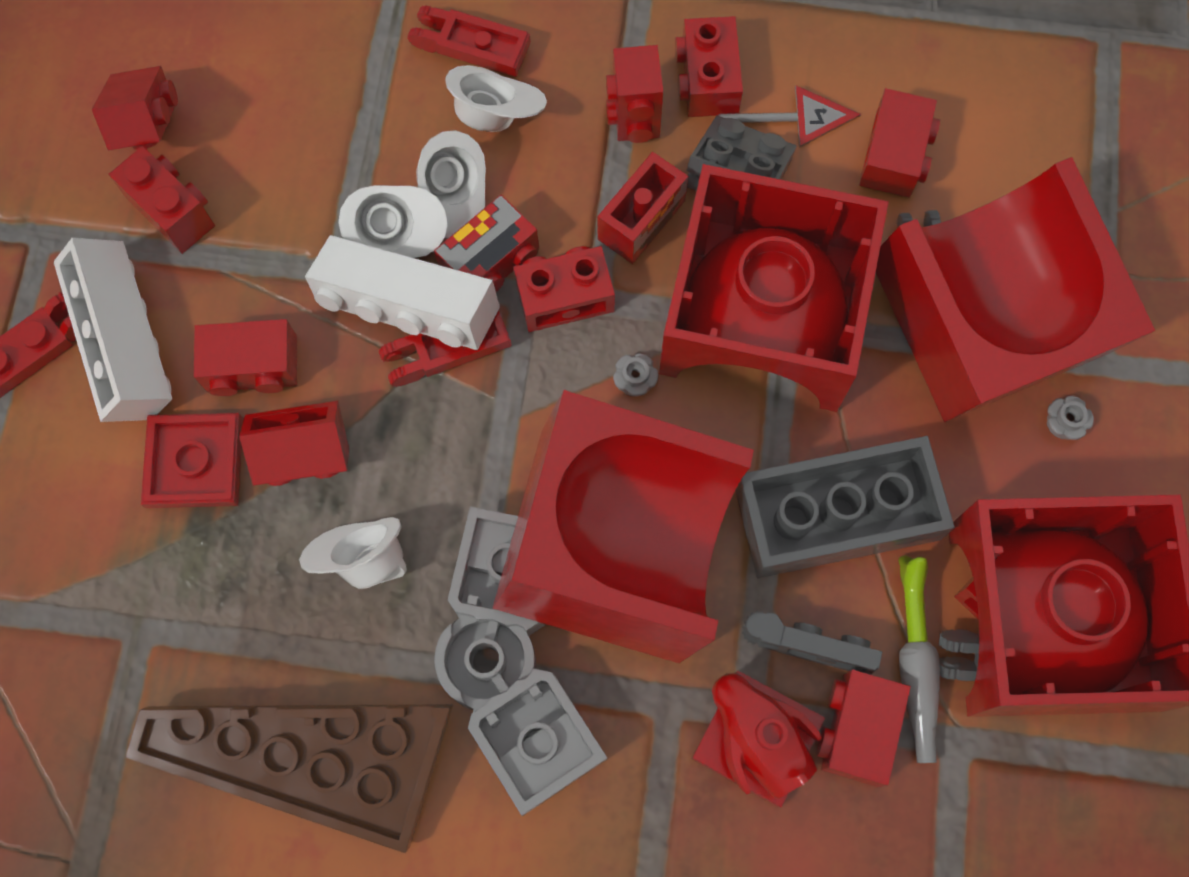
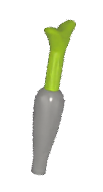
(919, 661)

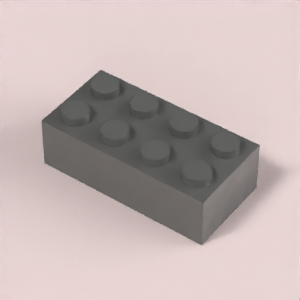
(843, 506)

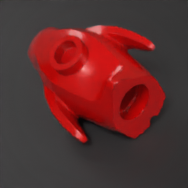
(763, 737)

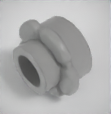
(635, 386)
(1061, 426)

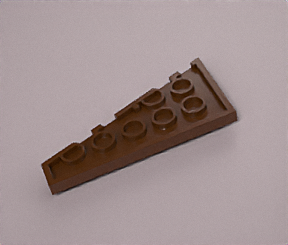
(324, 763)

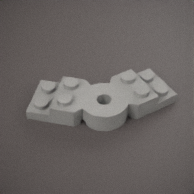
(518, 711)

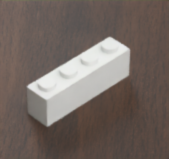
(403, 292)
(112, 330)

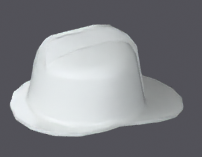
(491, 100)
(455, 173)
(394, 219)
(358, 553)

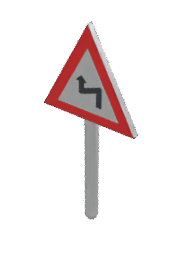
(814, 116)

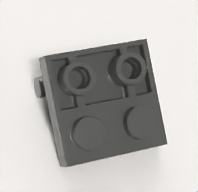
(739, 148)

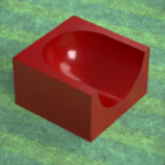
(775, 281)
(1010, 292)
(621, 528)
(1078, 604)

